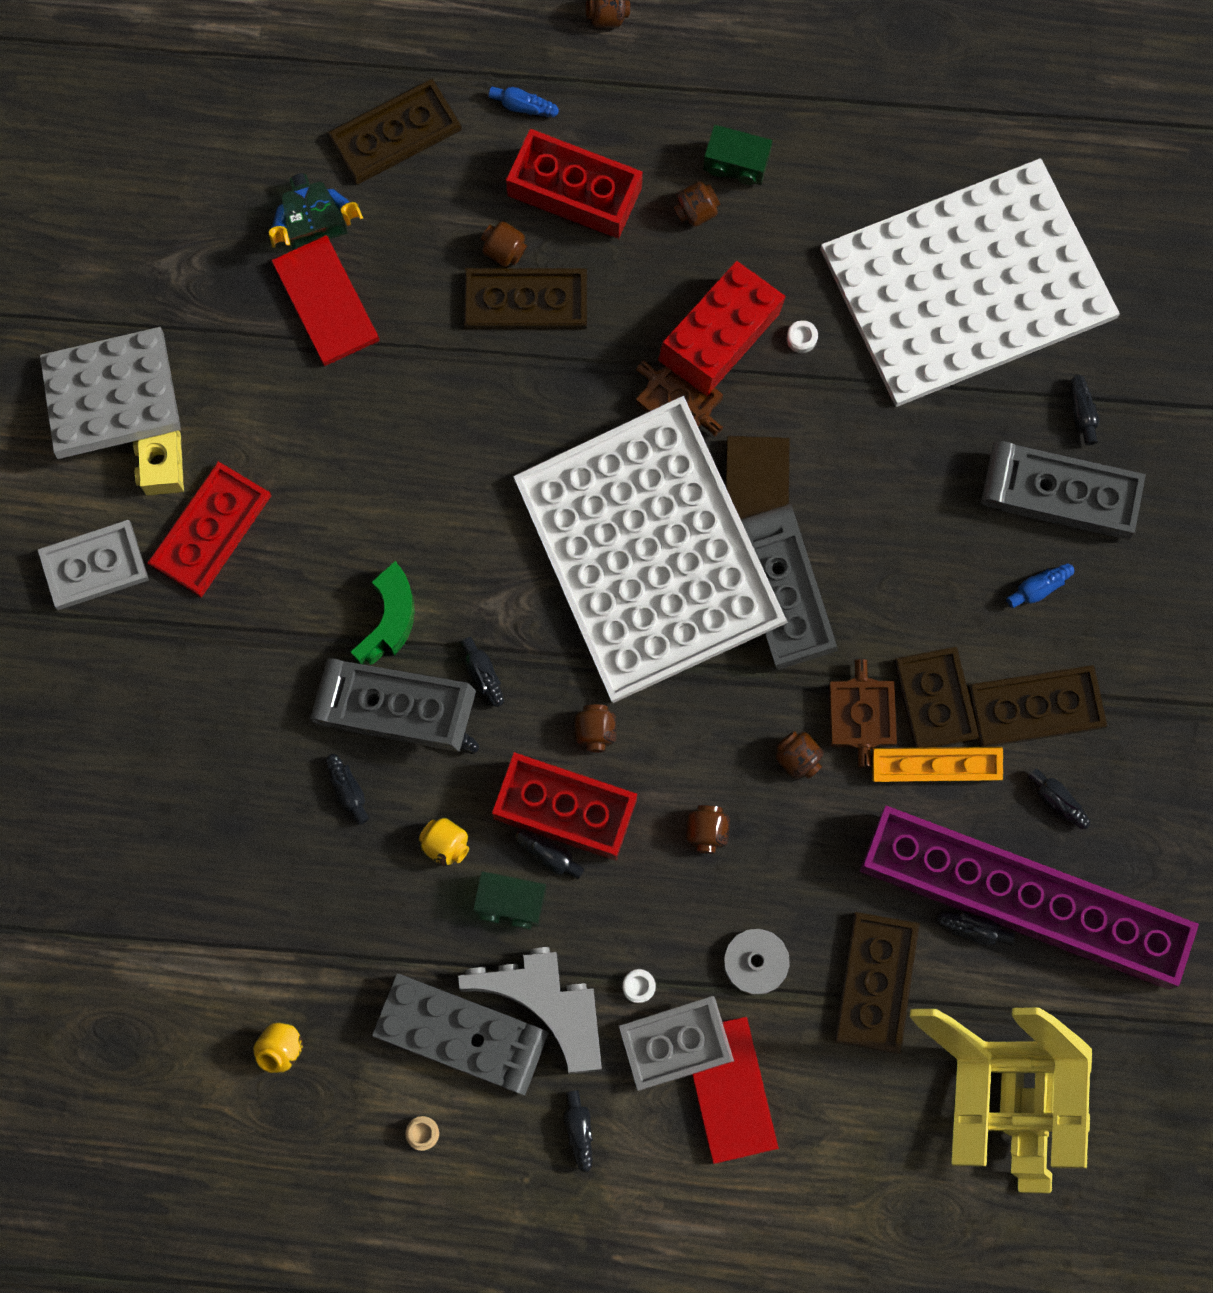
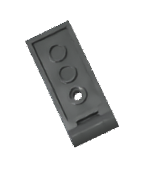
(1078, 495)
(808, 630)
(409, 705)
(443, 1031)

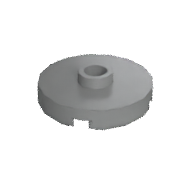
(756, 979)

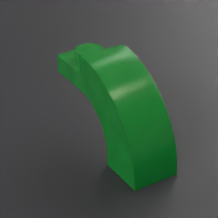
(396, 620)

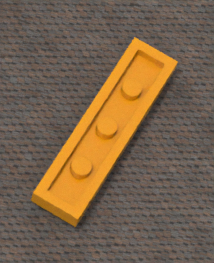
(937, 764)

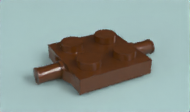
(667, 386)
(862, 713)

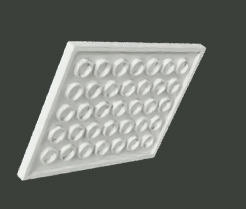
(969, 282)
(649, 549)

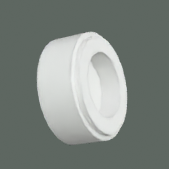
(802, 336)
(638, 986)

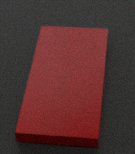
(325, 300)
(209, 529)
(735, 1100)

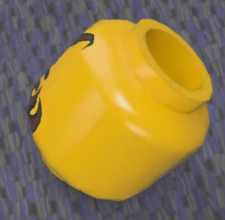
(444, 842)
(278, 1047)

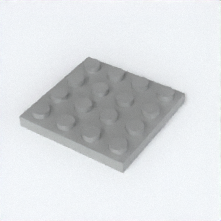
(109, 392)

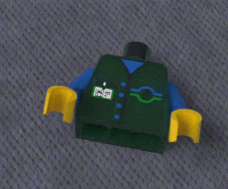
(311, 213)

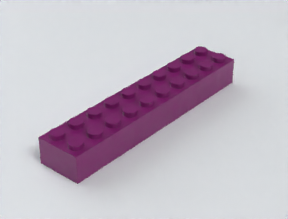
(1029, 898)

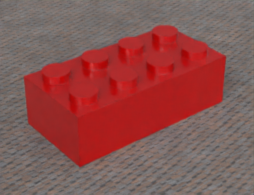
(574, 183)
(721, 328)
(564, 806)

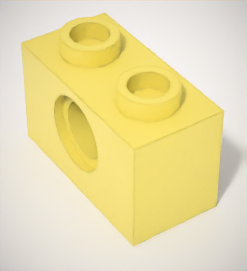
(165, 476)

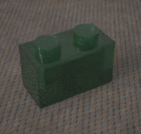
(509, 900)

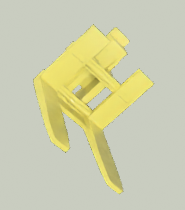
(1027, 1114)

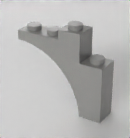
(537, 987)

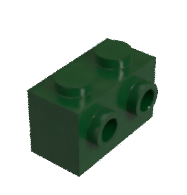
(737, 155)

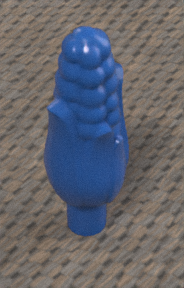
(523, 102)
(1040, 585)

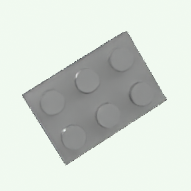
(93, 565)
(676, 1043)

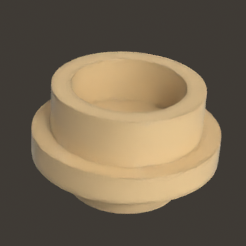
(422, 1133)

